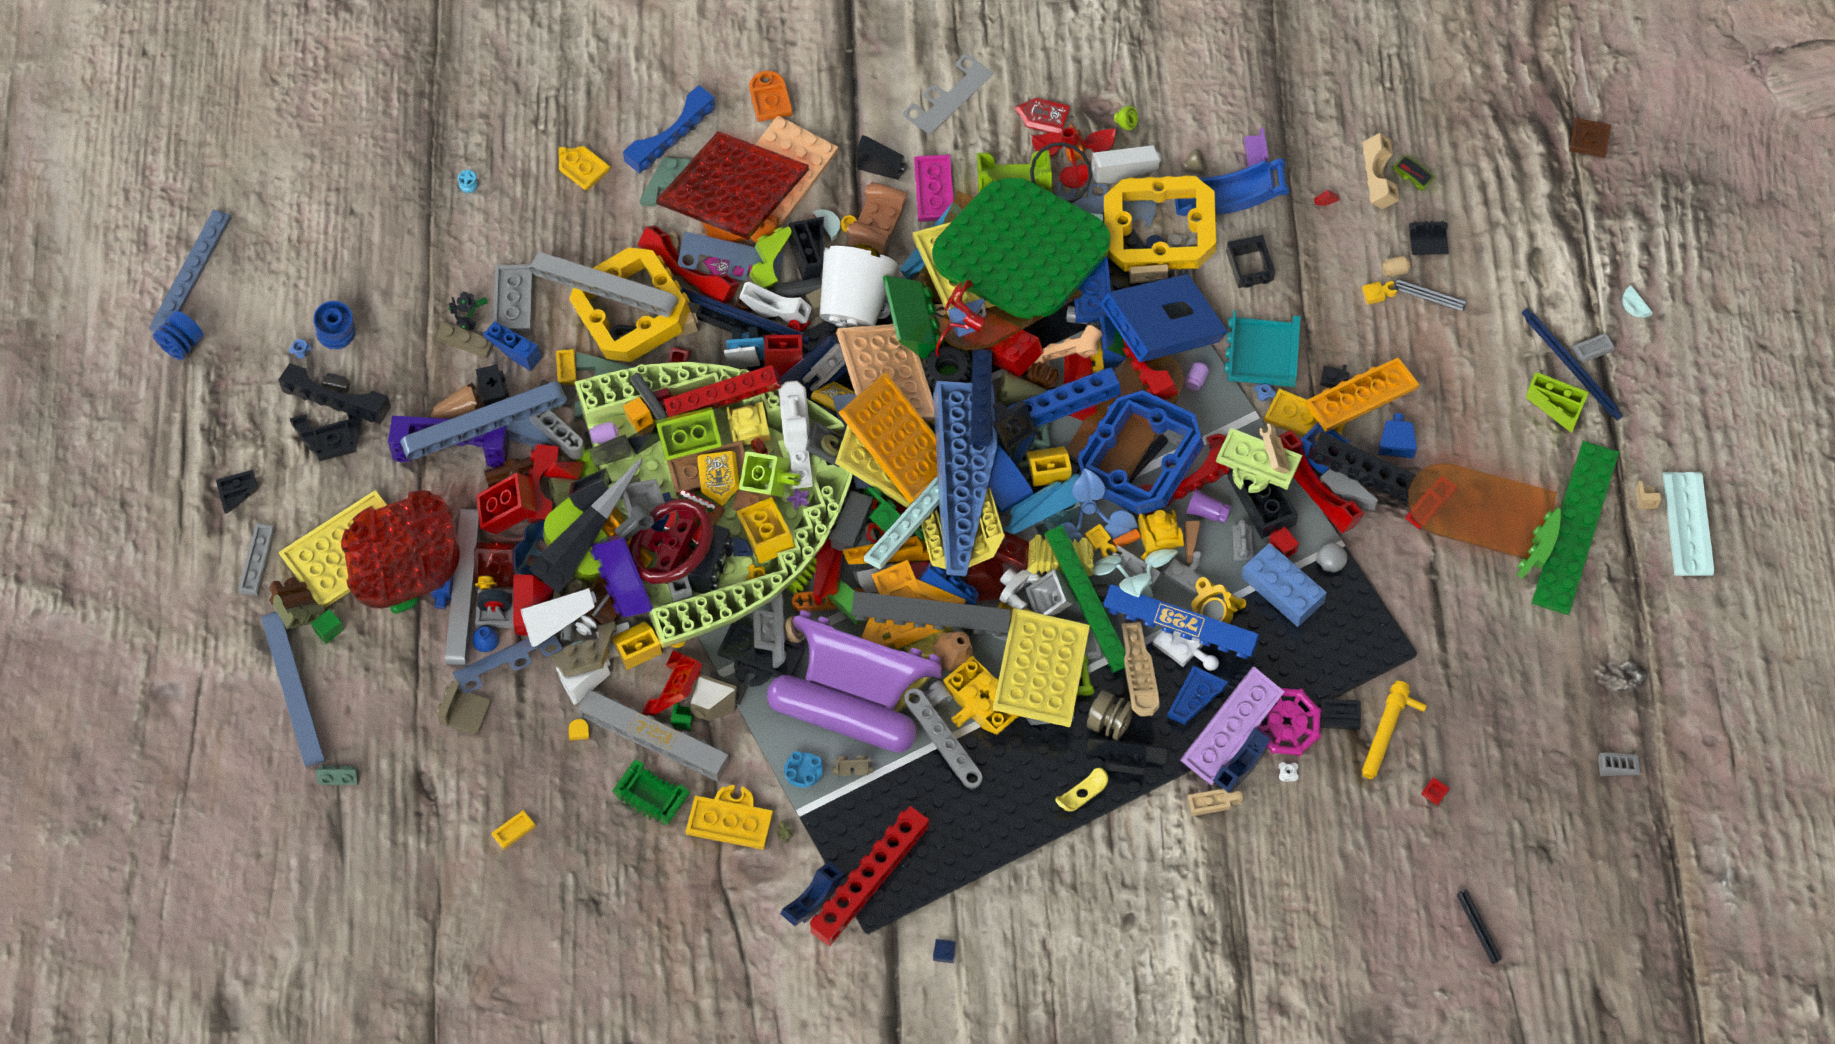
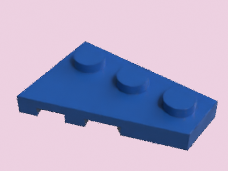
(1195, 694)

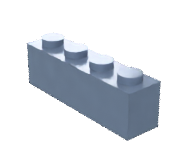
(527, 433)

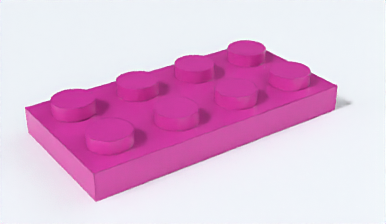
(933, 186)

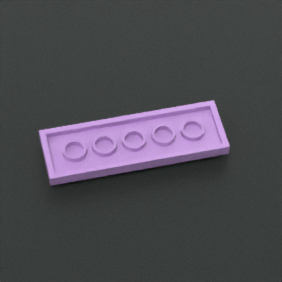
(1232, 725)

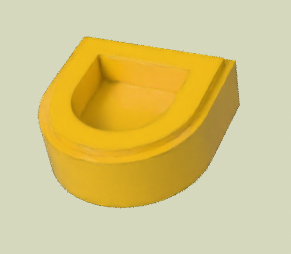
(578, 730)

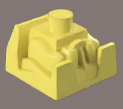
(748, 423)

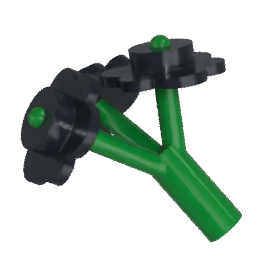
(468, 304)

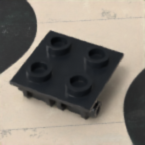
(1428, 238)

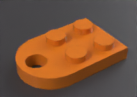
(769, 98)

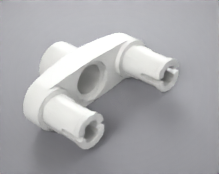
(1014, 583)

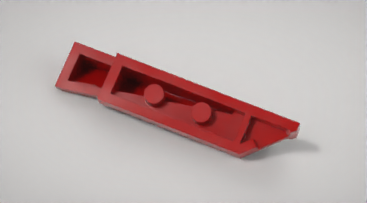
(1074, 369)
(827, 572)

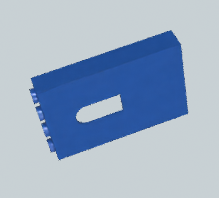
(1147, 327)

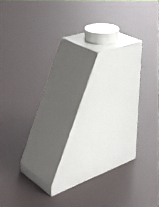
(578, 685)

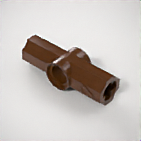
(509, 468)

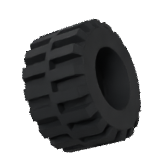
(947, 357)

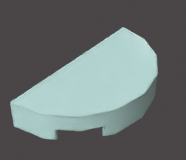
(831, 222)
(1634, 304)

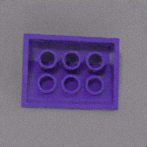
(621, 576)

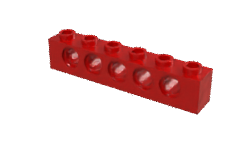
(725, 391)

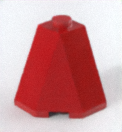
(527, 593)

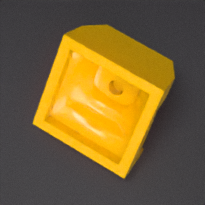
(1160, 531)

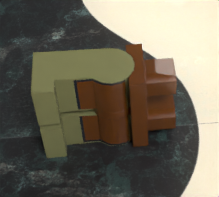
(294, 603)

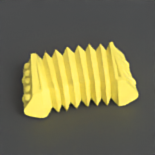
(1042, 558)

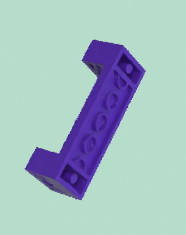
(494, 443)

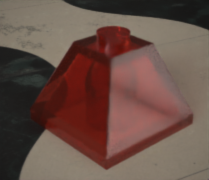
(986, 579)

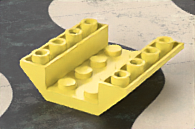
(987, 538)

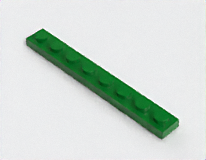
(1086, 597)

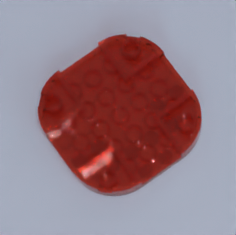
(401, 550)

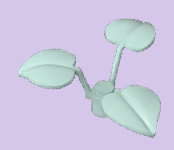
(1139, 583)

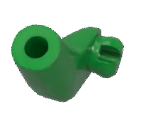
(404, 606)

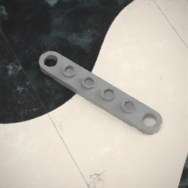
(943, 738)

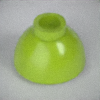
(1127, 117)

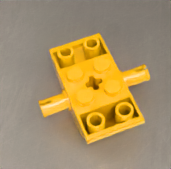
(975, 693)

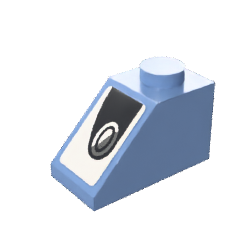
(958, 316)

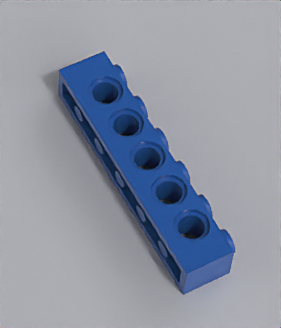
(1072, 397)

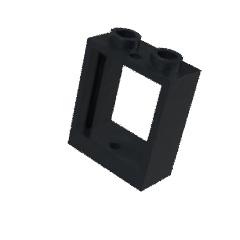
(1247, 246)

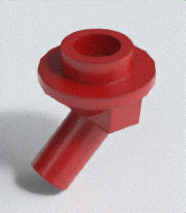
(794, 324)

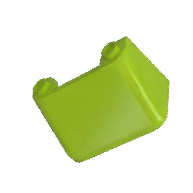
(989, 172)

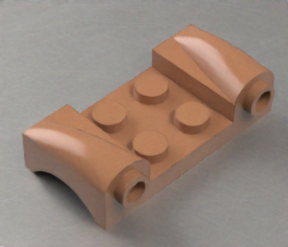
(878, 217)

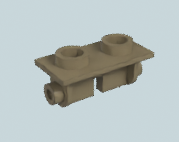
(860, 766)

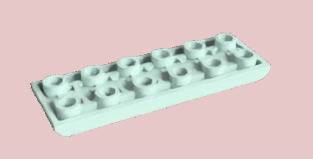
(1688, 524)

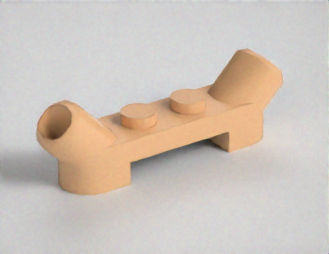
(1084, 346)

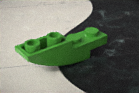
(1543, 541)

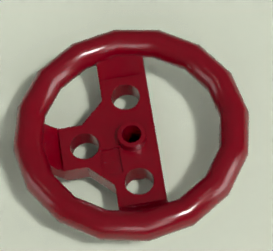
(675, 542)

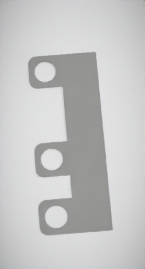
(950, 101)

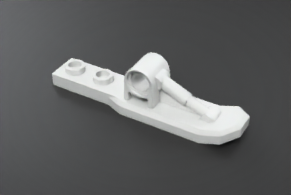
(796, 429)

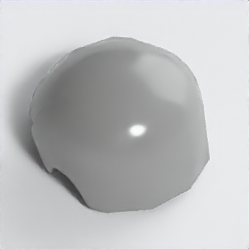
(1332, 557)

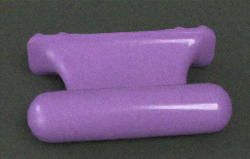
(852, 686)

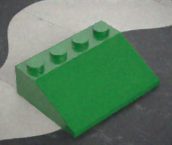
(913, 315)

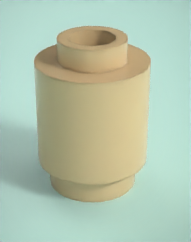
(1395, 266)

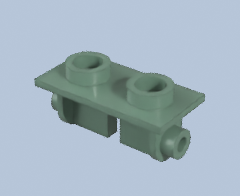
(332, 776)

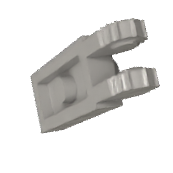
(825, 367)

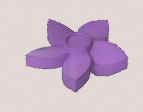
(799, 498)

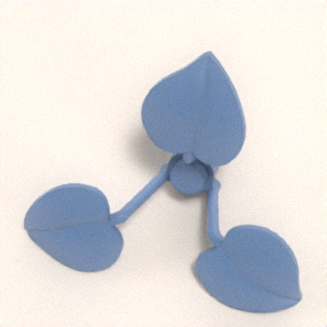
(1087, 490)

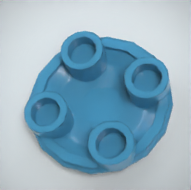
(803, 769)

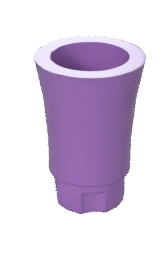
(1208, 507)

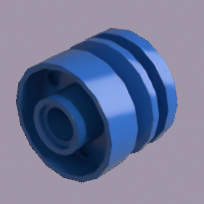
(334, 325)
(178, 335)

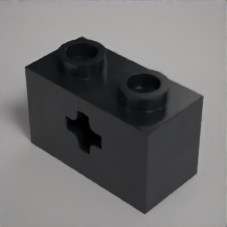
(487, 379)

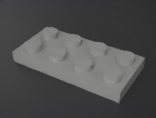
(513, 297)

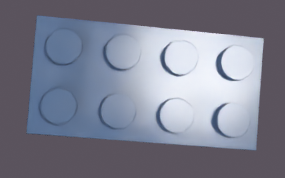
(1283, 585)

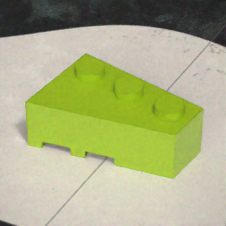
(1557, 399)

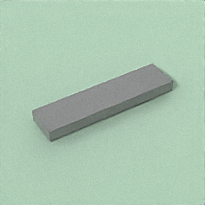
(256, 559)

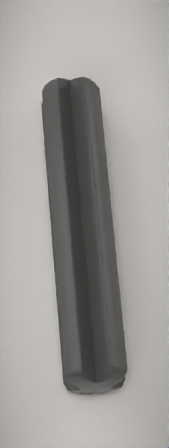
(648, 396)

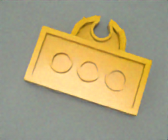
(730, 819)

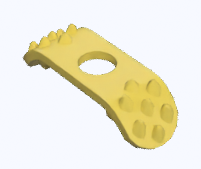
(1093, 784)

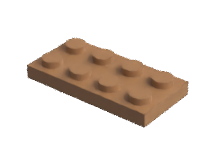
(685, 469)

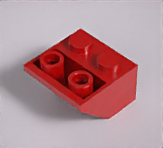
(783, 351)

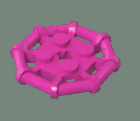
(1298, 720)

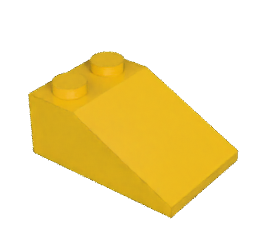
(765, 529)

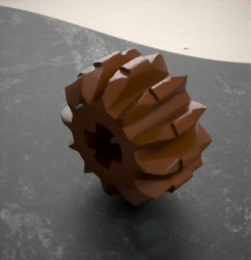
(1043, 375)

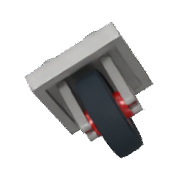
(494, 608)

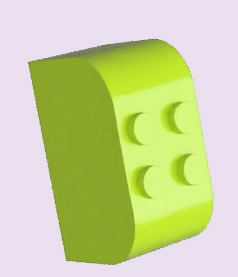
(557, 523)

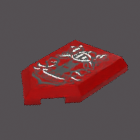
(1043, 114)

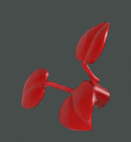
(1077, 175)
(971, 319)

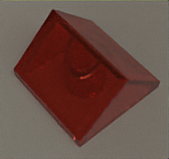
(1013, 552)

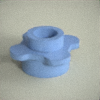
(299, 343)
(1264, 396)

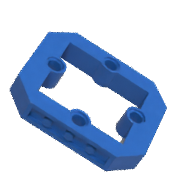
(1152, 409)

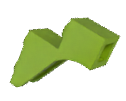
(768, 249)

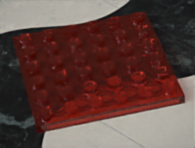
(733, 185)

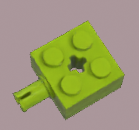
(766, 474)

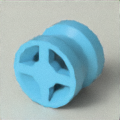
(464, 177)

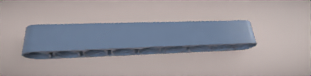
(483, 420)
(292, 689)

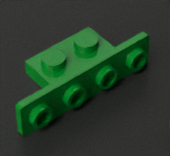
(885, 514)

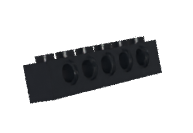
(1359, 459)

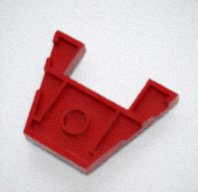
(679, 684)

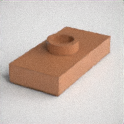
(745, 499)

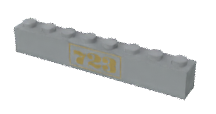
(653, 735)

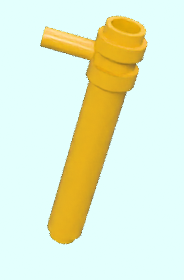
(1394, 704)

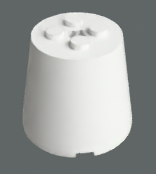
(853, 286)

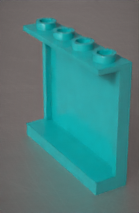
(1262, 351)

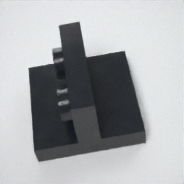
(1012, 424)

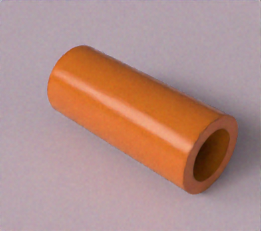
(1126, 538)

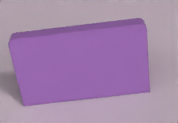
(1256, 148)

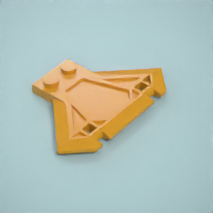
(901, 582)

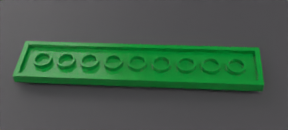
(1577, 527)

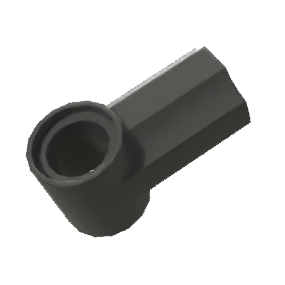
(639, 520)

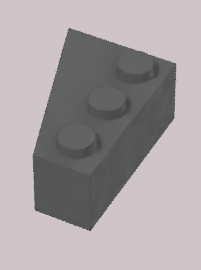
(851, 521)

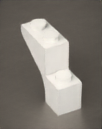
(769, 304)

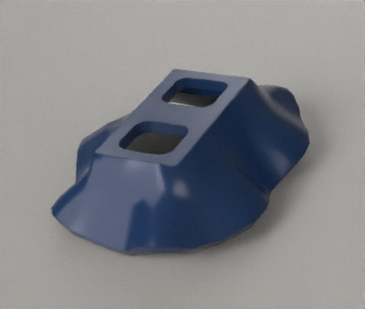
(528, 547)

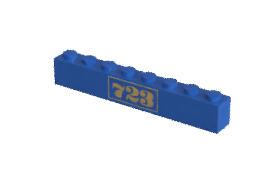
(1183, 621)

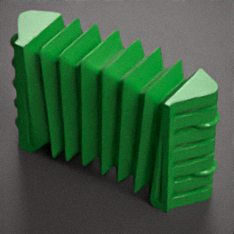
(649, 793)

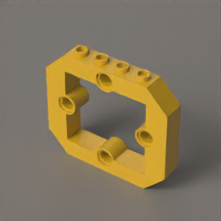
(1172, 188)
(649, 331)

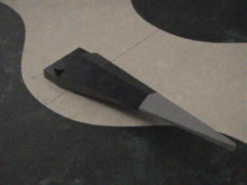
(565, 554)

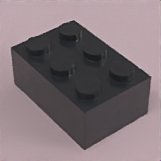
(706, 576)

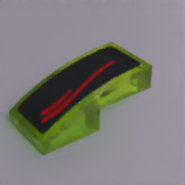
(1414, 172)

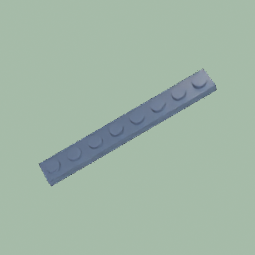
(192, 267)

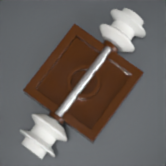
(601, 613)

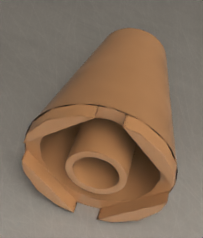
(458, 403)

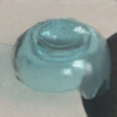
(1057, 519)

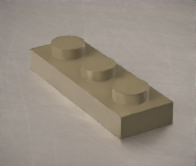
(464, 340)

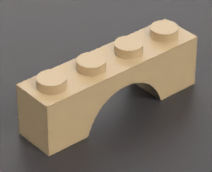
(1377, 153)

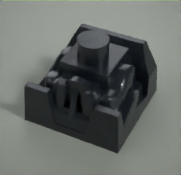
(589, 489)

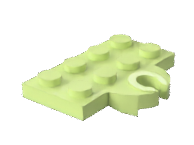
(1251, 462)

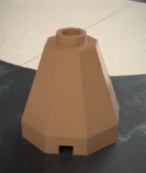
(953, 649)

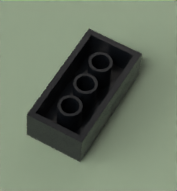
(1268, 508)

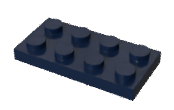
(804, 366)

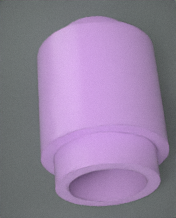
(1196, 376)
(603, 432)

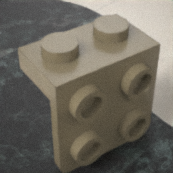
(462, 709)

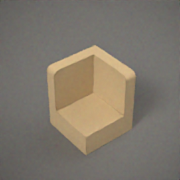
(1647, 497)

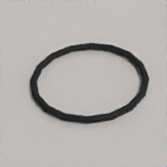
(1076, 149)

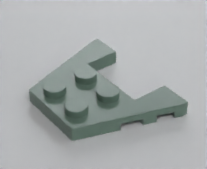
(663, 177)
(601, 366)

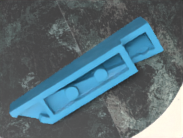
(1042, 505)

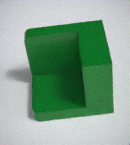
(327, 626)
(681, 717)

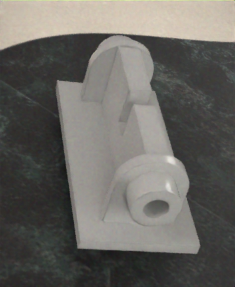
(1242, 542)

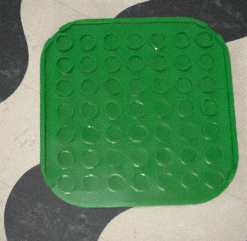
(1021, 247)

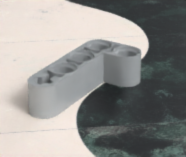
(556, 429)

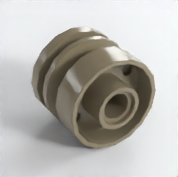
(1106, 713)

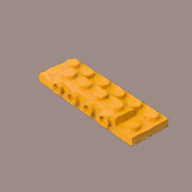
(1361, 394)

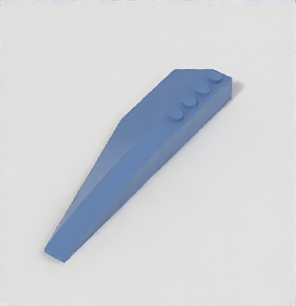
(961, 472)

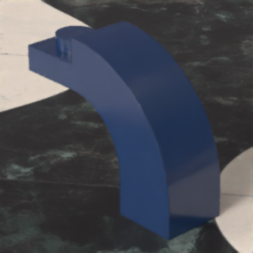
(1244, 762)
(815, 896)

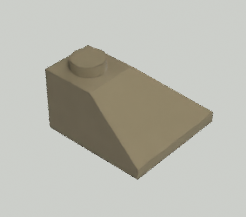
(712, 698)

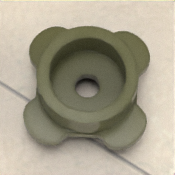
(784, 831)

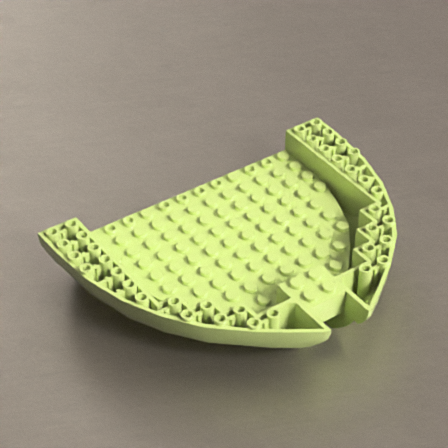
(676, 622)

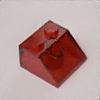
(494, 561)

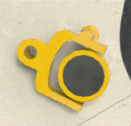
(1215, 607)

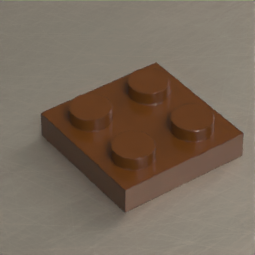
(1590, 137)

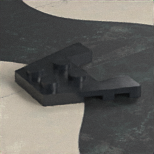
(329, 440)

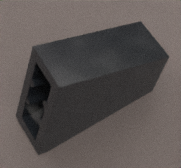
(879, 159)

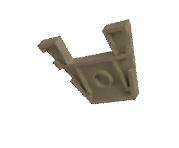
(584, 656)

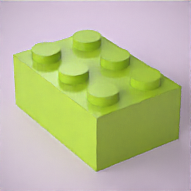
(688, 433)

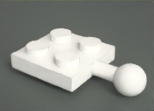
(1183, 650)

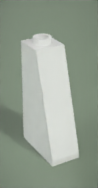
(1121, 164)
(552, 616)

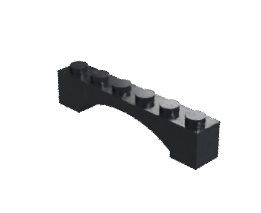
(369, 406)

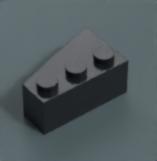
(807, 246)

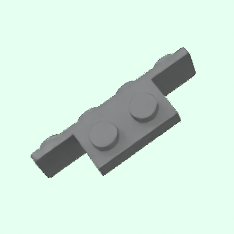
(769, 630)

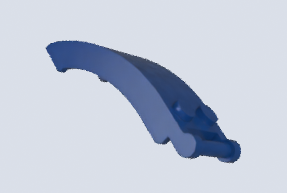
(1242, 188)
(1007, 482)

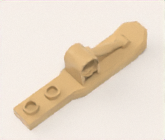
(1139, 671)

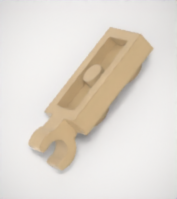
(1275, 449)
(1213, 801)

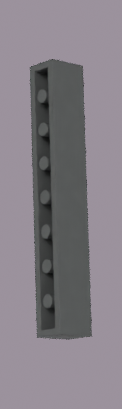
(930, 613)

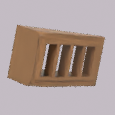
(1191, 532)

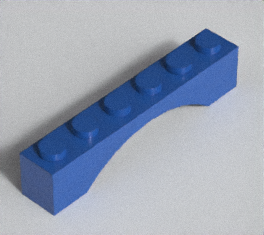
(645, 151)

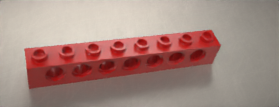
(829, 932)

